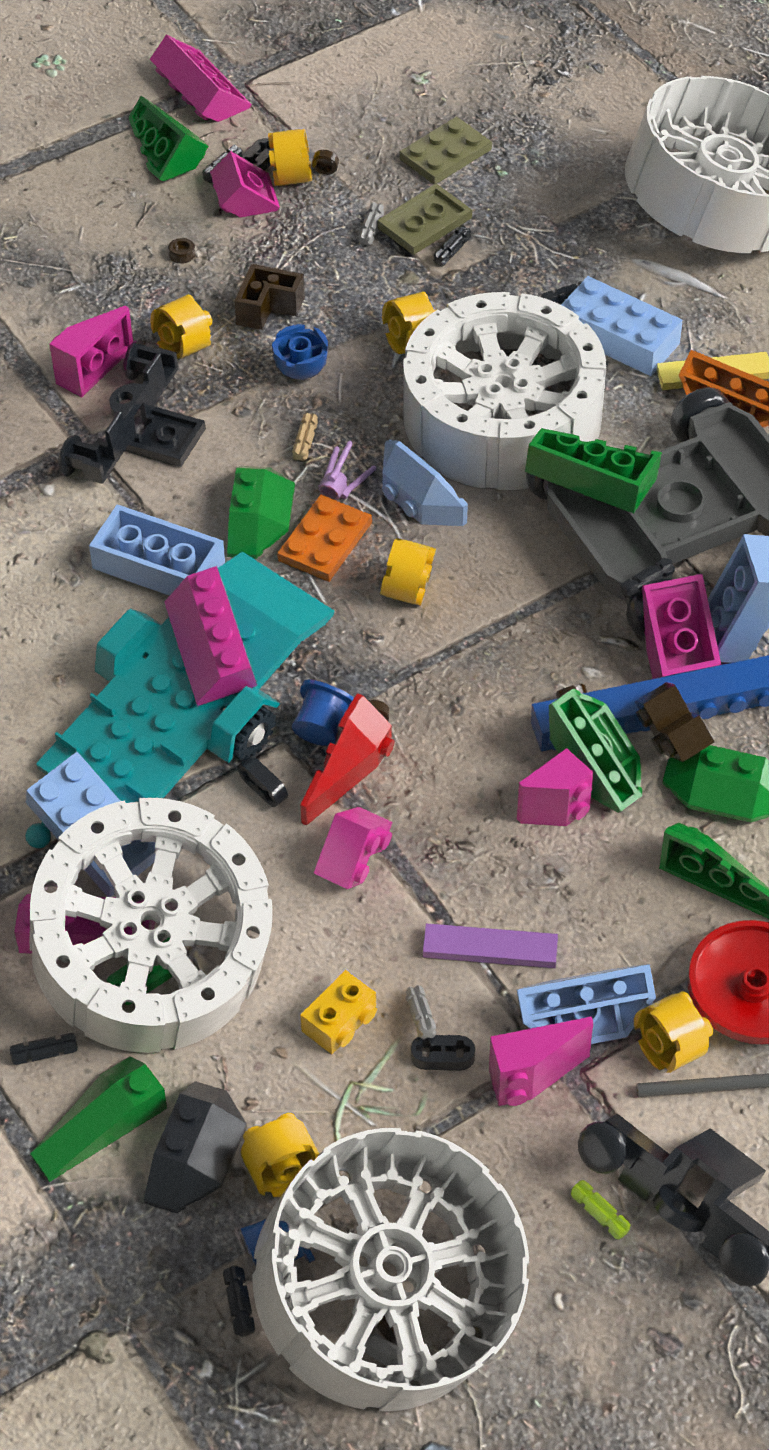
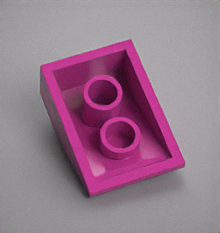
(90, 350)
(679, 627)
(535, 1058)

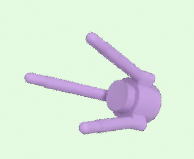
(334, 481)

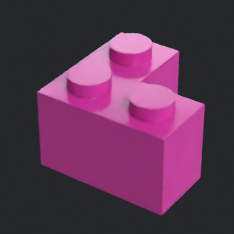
(349, 844)

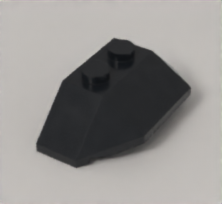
(194, 1148)

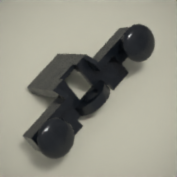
(167, 435)
(731, 1233)

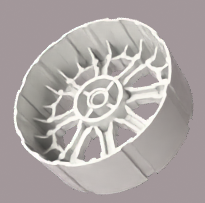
(719, 177)
(493, 437)
(158, 1019)
(460, 1195)

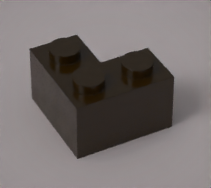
(265, 292)
(674, 727)

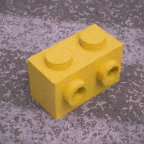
(339, 1012)

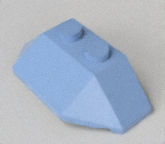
(420, 488)
(606, 995)

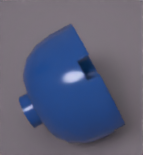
(300, 351)

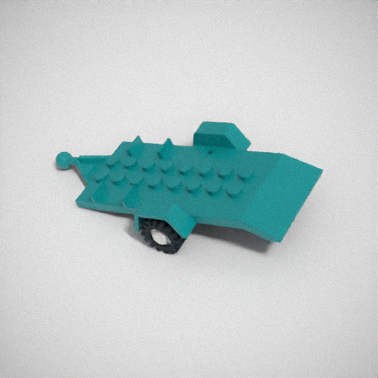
(146, 720)

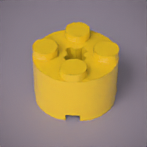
(290, 157)
(403, 318)
(182, 326)
(407, 571)
(672, 1032)
(277, 1153)

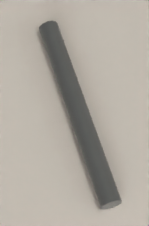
(702, 1085)

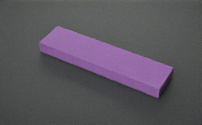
(490, 945)

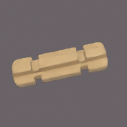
(305, 437)

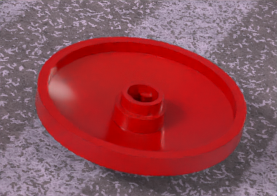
(732, 980)

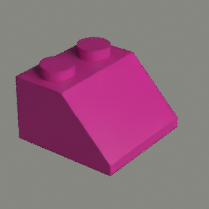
(243, 187)
(556, 792)

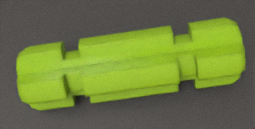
(600, 1209)

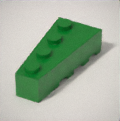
(593, 468)

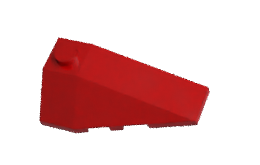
(359, 751)

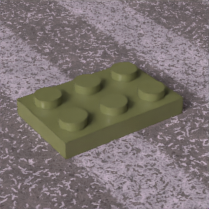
(445, 150)
(424, 219)

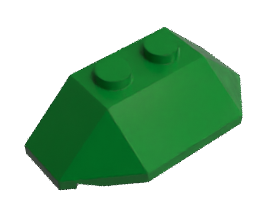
(258, 510)
(598, 741)
(721, 783)

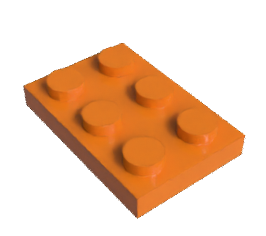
(324, 538)

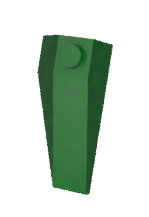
(164, 141)
(706, 864)
(104, 1113)

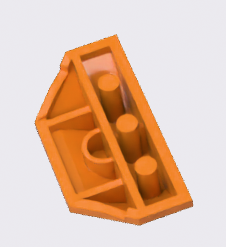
(739, 387)

